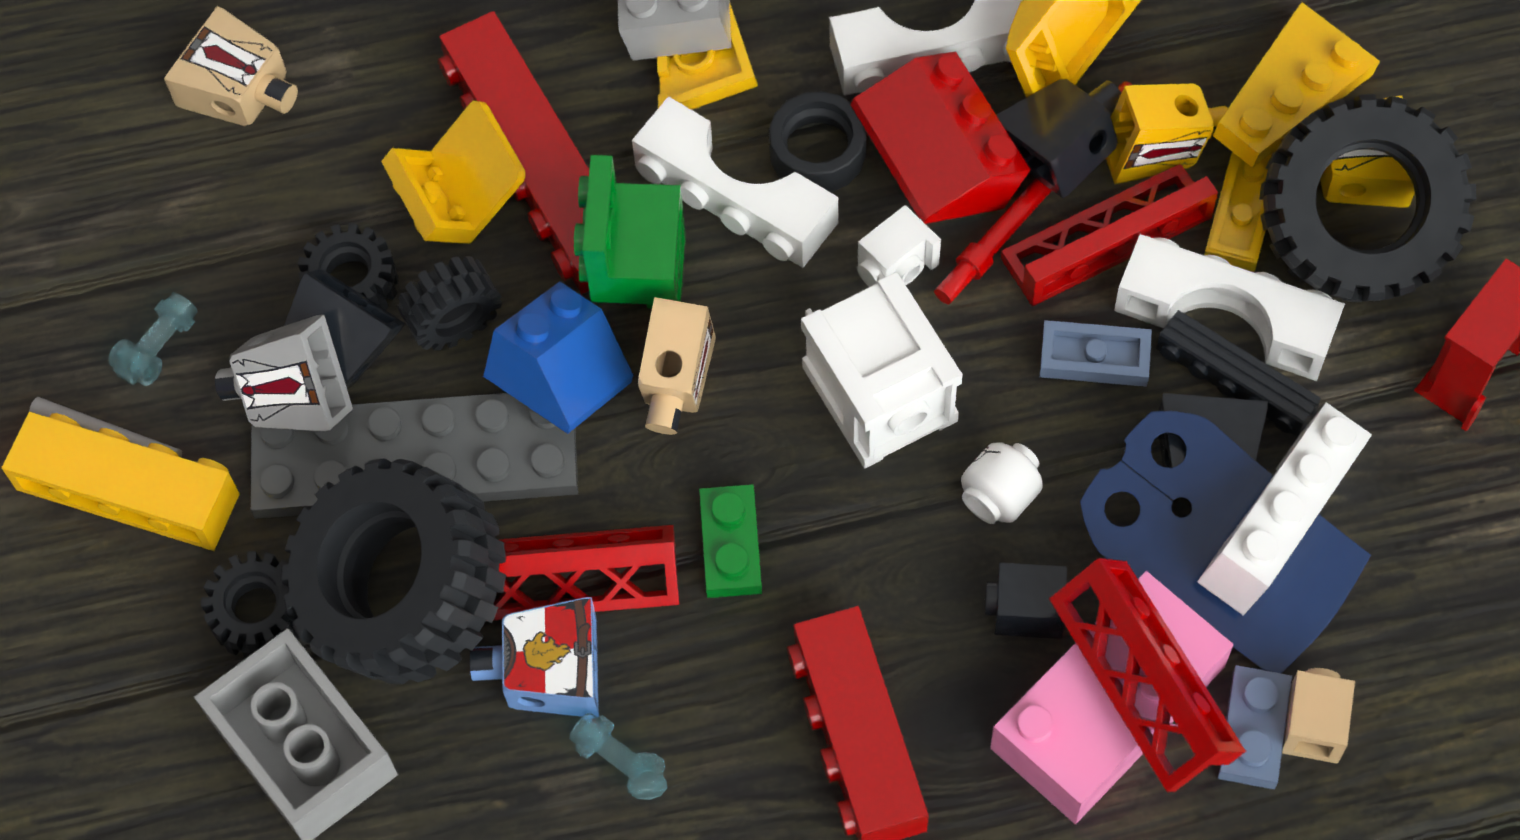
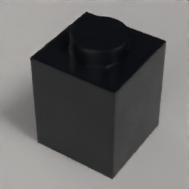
(1022, 600)

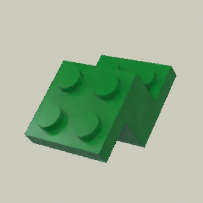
(629, 238)

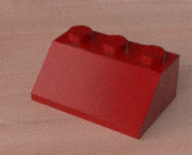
(941, 139)

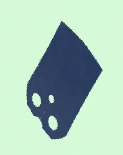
(1176, 551)

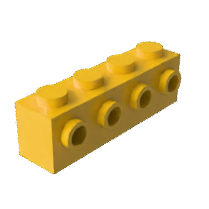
(122, 479)

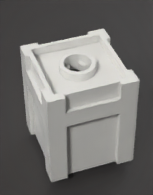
(880, 369)

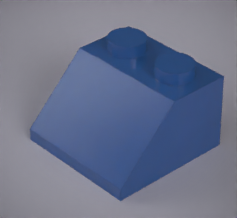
(558, 358)

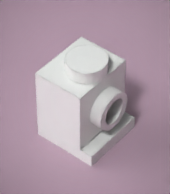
(899, 246)

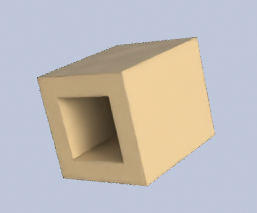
(1318, 715)

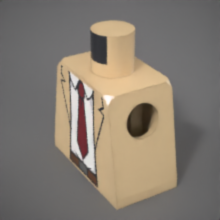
(230, 73)
(679, 346)

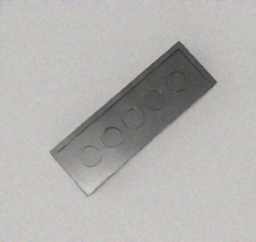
(475, 440)

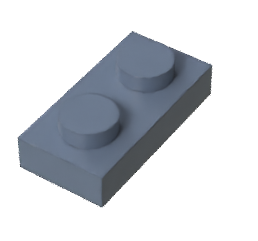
(1095, 353)
(1258, 719)

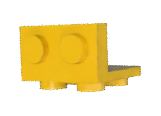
(459, 181)

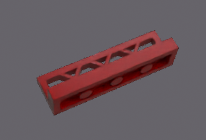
(1108, 242)
(590, 551)
(1162, 661)

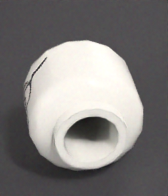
(1001, 482)

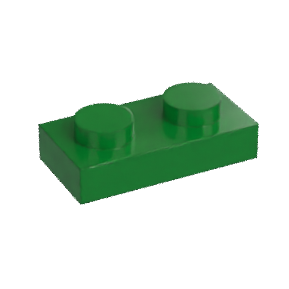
(730, 541)

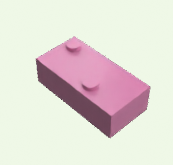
(1066, 728)

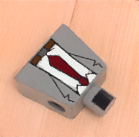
(288, 378)

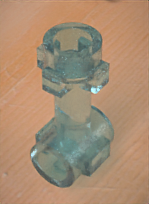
(138, 362)
(643, 769)

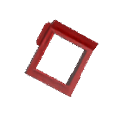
(1475, 347)

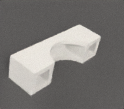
(872, 46)
(784, 215)
(1289, 320)
(1284, 509)

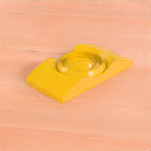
(1061, 38)

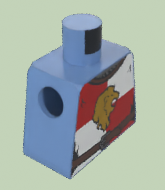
(545, 659)

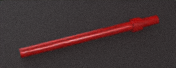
(977, 257)

